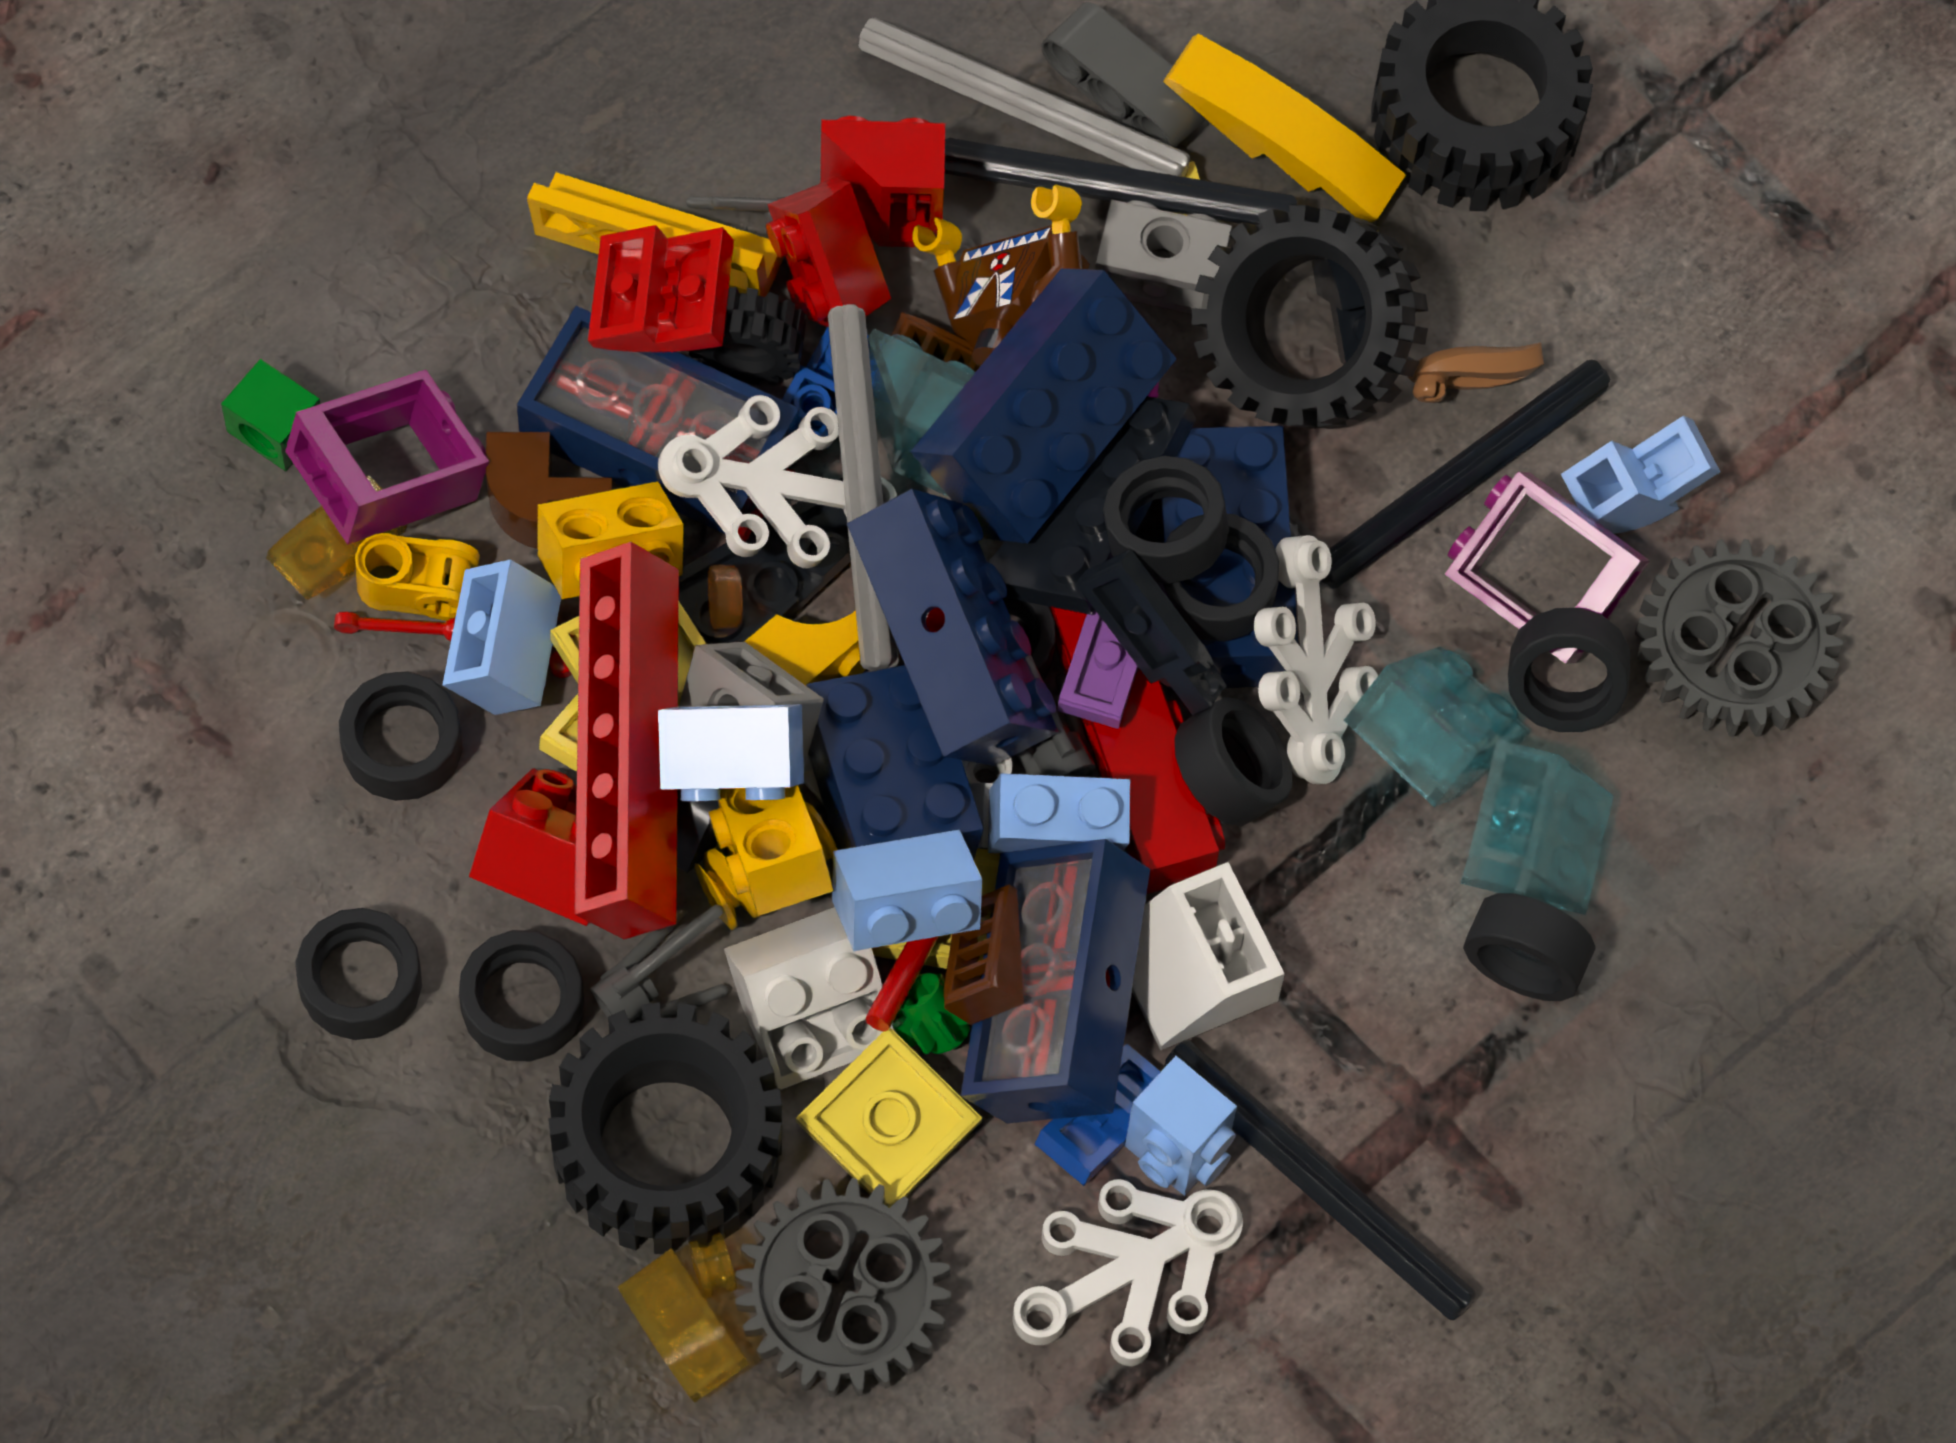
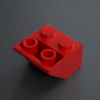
(892, 171)
(827, 250)
(532, 843)

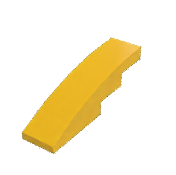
(1285, 126)

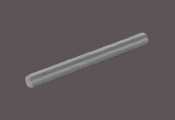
(1020, 100)
(859, 470)

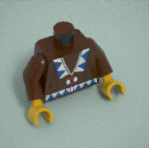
(1002, 278)

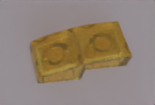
(315, 553)
(683, 1325)

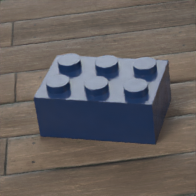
(884, 766)

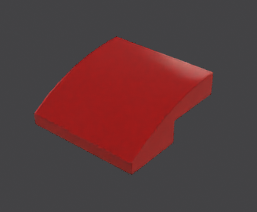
(661, 290)

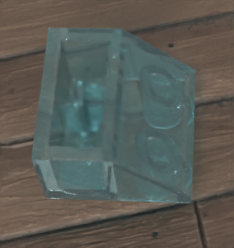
(909, 397)
(1435, 723)
(1537, 828)

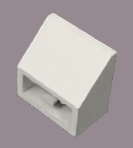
(1202, 958)
(806, 996)

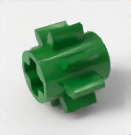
(926, 1020)

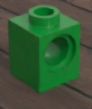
(263, 411)

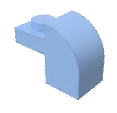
(1641, 484)

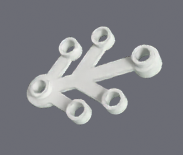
(761, 479)
(1316, 734)
(1135, 1262)

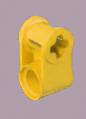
(421, 575)

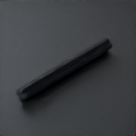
(1110, 182)
(1465, 471)
(1334, 1191)

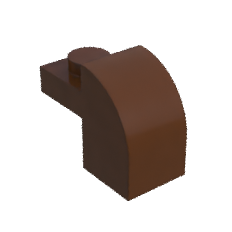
(522, 479)

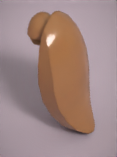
(1473, 369)

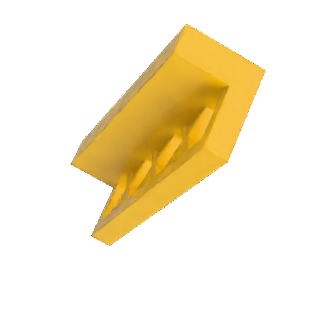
(583, 212)

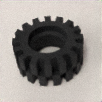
(758, 339)

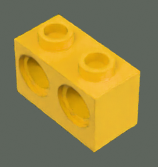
(604, 520)
(773, 848)

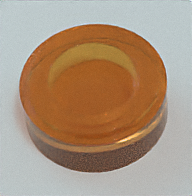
(725, 596)

